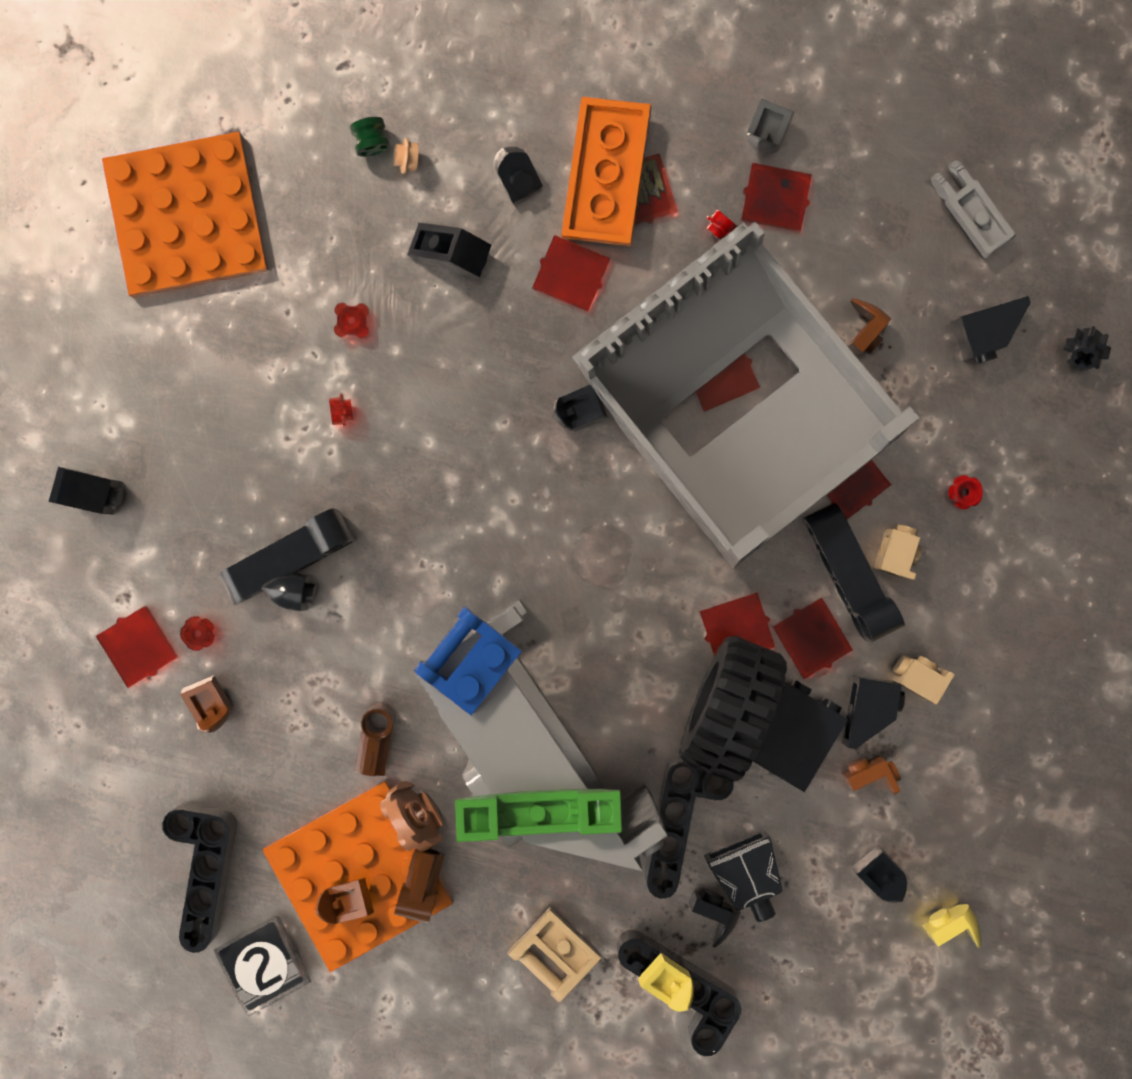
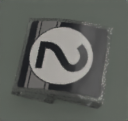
(262, 966)

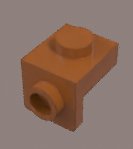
(865, 771)

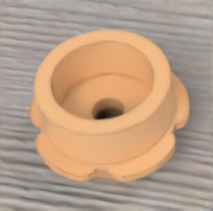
(406, 155)

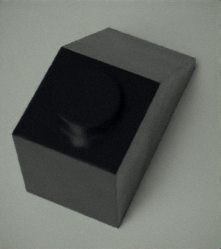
(450, 249)
(989, 330)
(86, 491)
(871, 708)

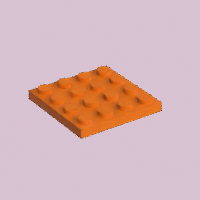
(185, 214)
(340, 848)

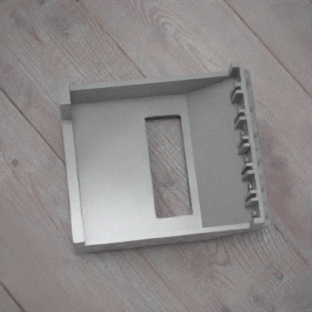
(783, 449)
(523, 746)

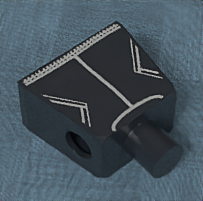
(748, 874)

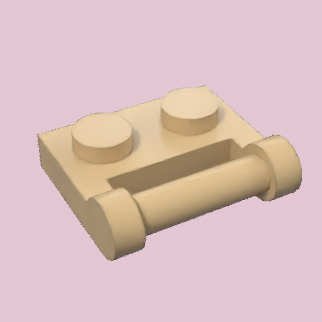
(562, 946)

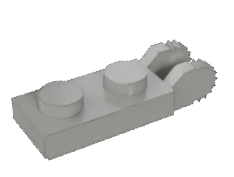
(974, 210)

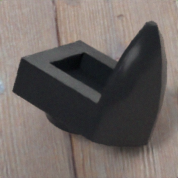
(516, 172)
(579, 409)
(291, 591)
(882, 875)
(712, 906)

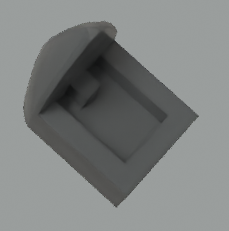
(768, 127)

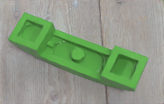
(538, 813)

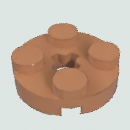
(412, 817)

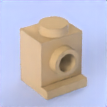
(899, 552)
(921, 677)

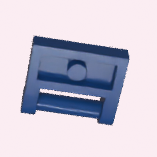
(478, 670)

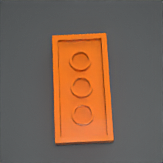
(606, 171)

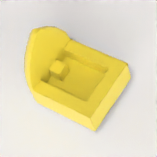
(949, 923)
(669, 983)

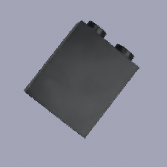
(799, 735)

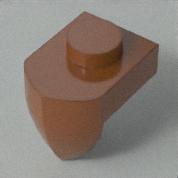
(869, 335)
(207, 704)
(344, 902)

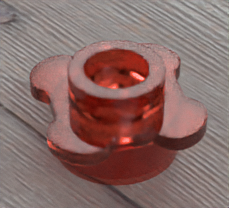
(359, 327)

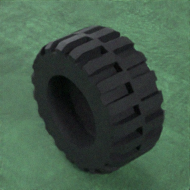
(733, 709)

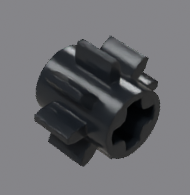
(1087, 348)

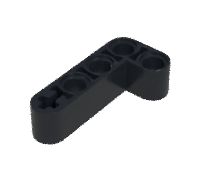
(289, 555)
(852, 575)
(678, 827)
(200, 875)
(704, 999)

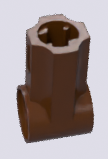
(375, 742)
(418, 893)

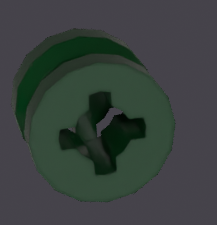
(370, 136)

